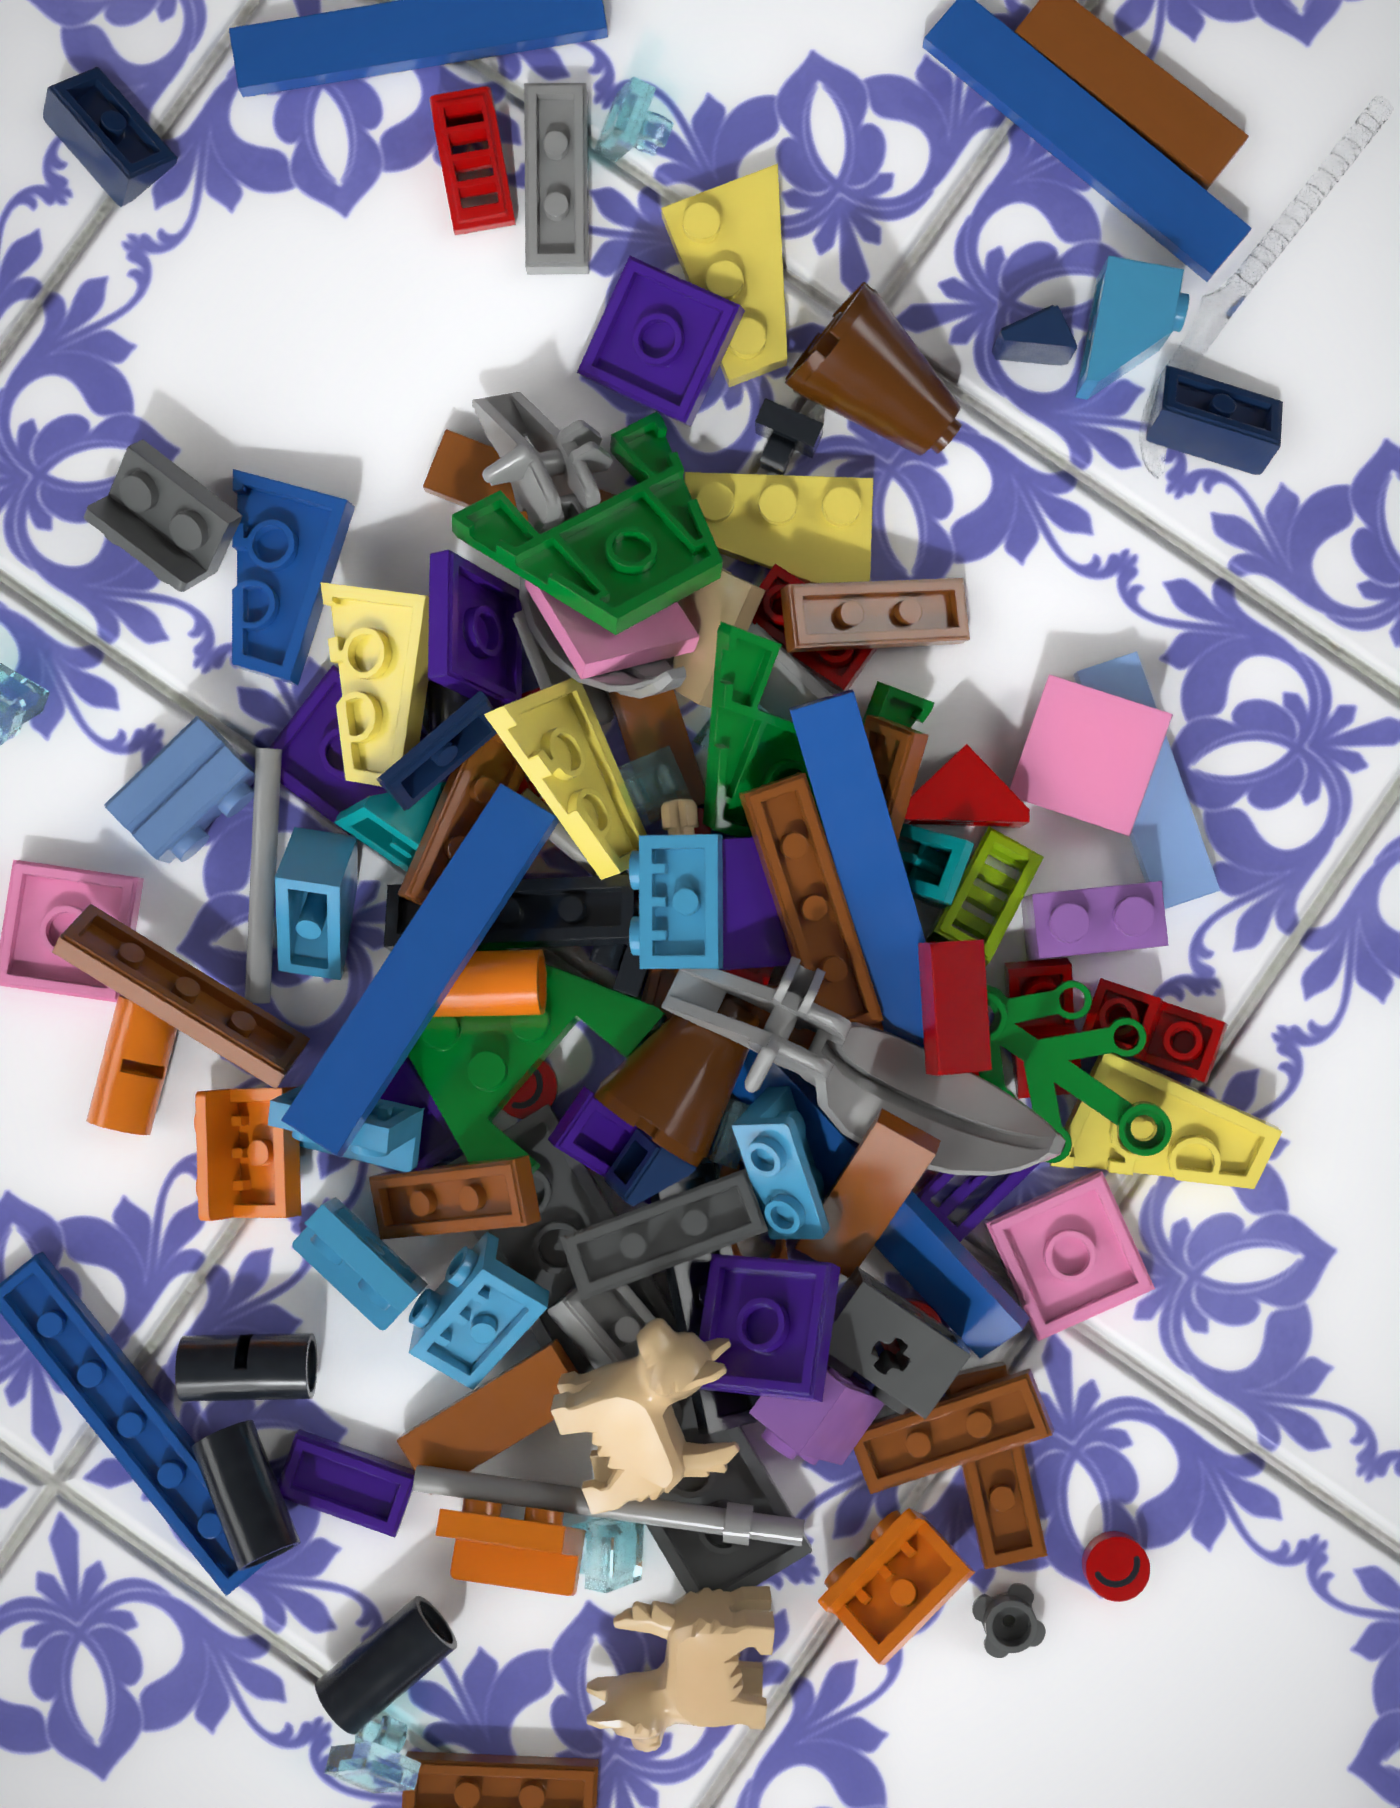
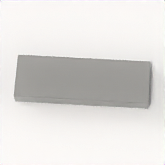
(556, 178)

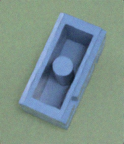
(183, 792)

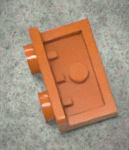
(242, 1160)
(513, 1552)
(895, 1583)

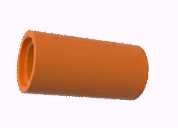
(499, 985)
(131, 1070)

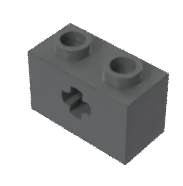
(928, 1350)

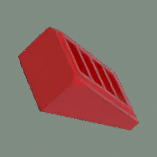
(466, 119)

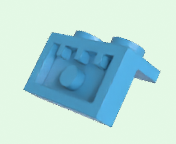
(678, 901)
(386, 1138)
(782, 1166)
(358, 1263)
(474, 1314)

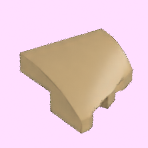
(723, 600)

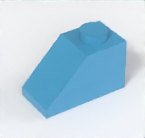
(1129, 320)
(315, 902)

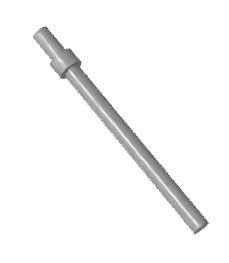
(735, 1522)

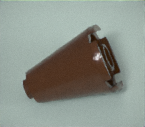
(876, 376)
(679, 1082)

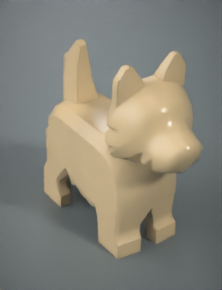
(634, 1421)
(701, 1671)

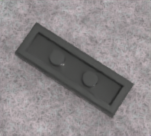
(663, 1234)

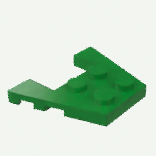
(619, 555)
(759, 747)
(483, 1060)

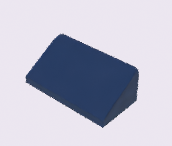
(107, 135)
(1215, 421)
(439, 752)

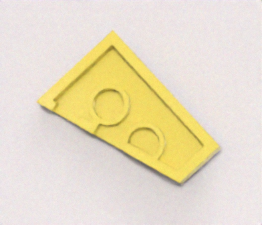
(734, 249)
(802, 523)
(382, 675)
(574, 770)
(1208, 1137)

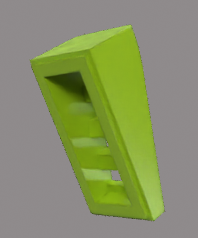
(1013, 855)

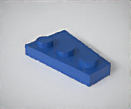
(284, 551)

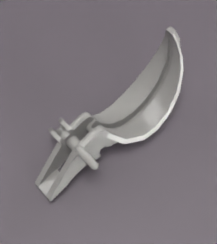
(552, 486)
(868, 1070)

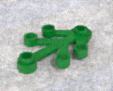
(1048, 1062)

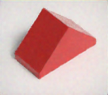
(966, 795)

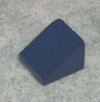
(1037, 339)
(645, 1169)

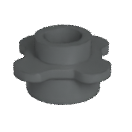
(1005, 1639)

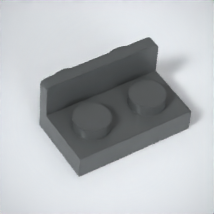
(165, 518)

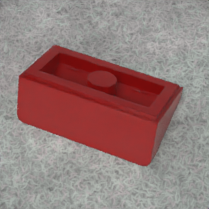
(954, 1007)

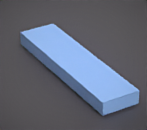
(1165, 828)

